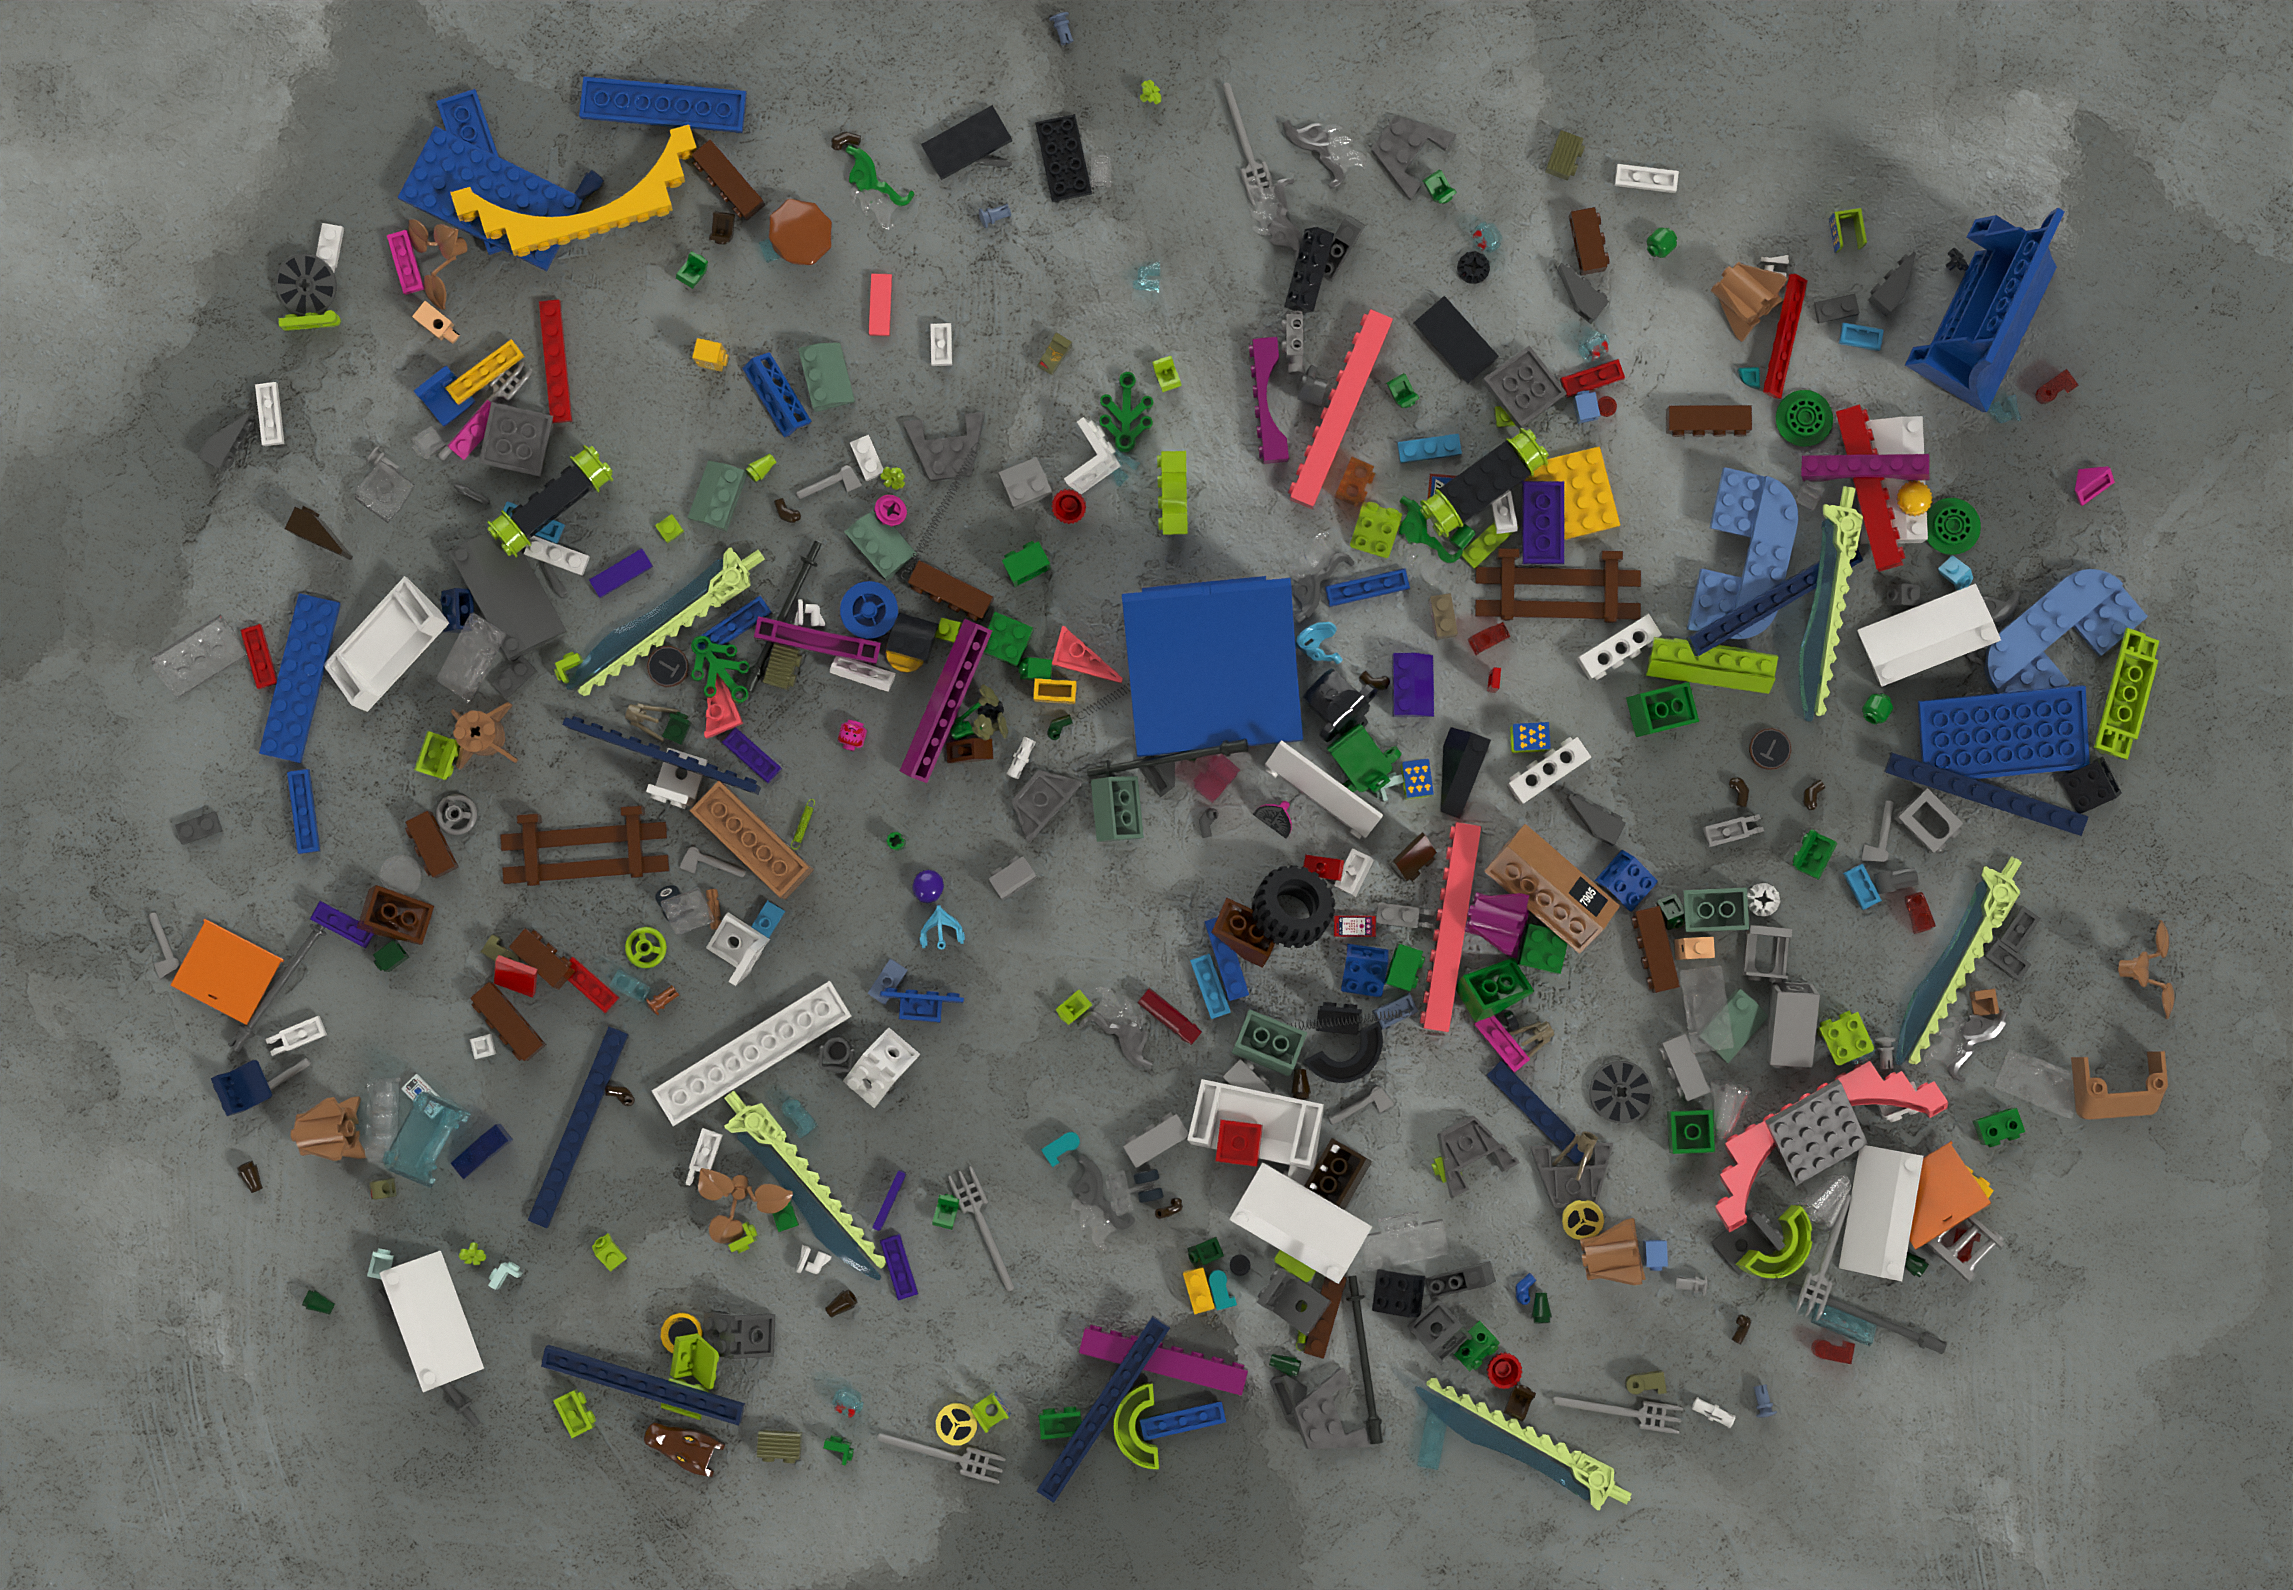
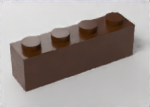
(729, 181)
(1709, 420)
(951, 591)
(1655, 949)
(507, 1021)

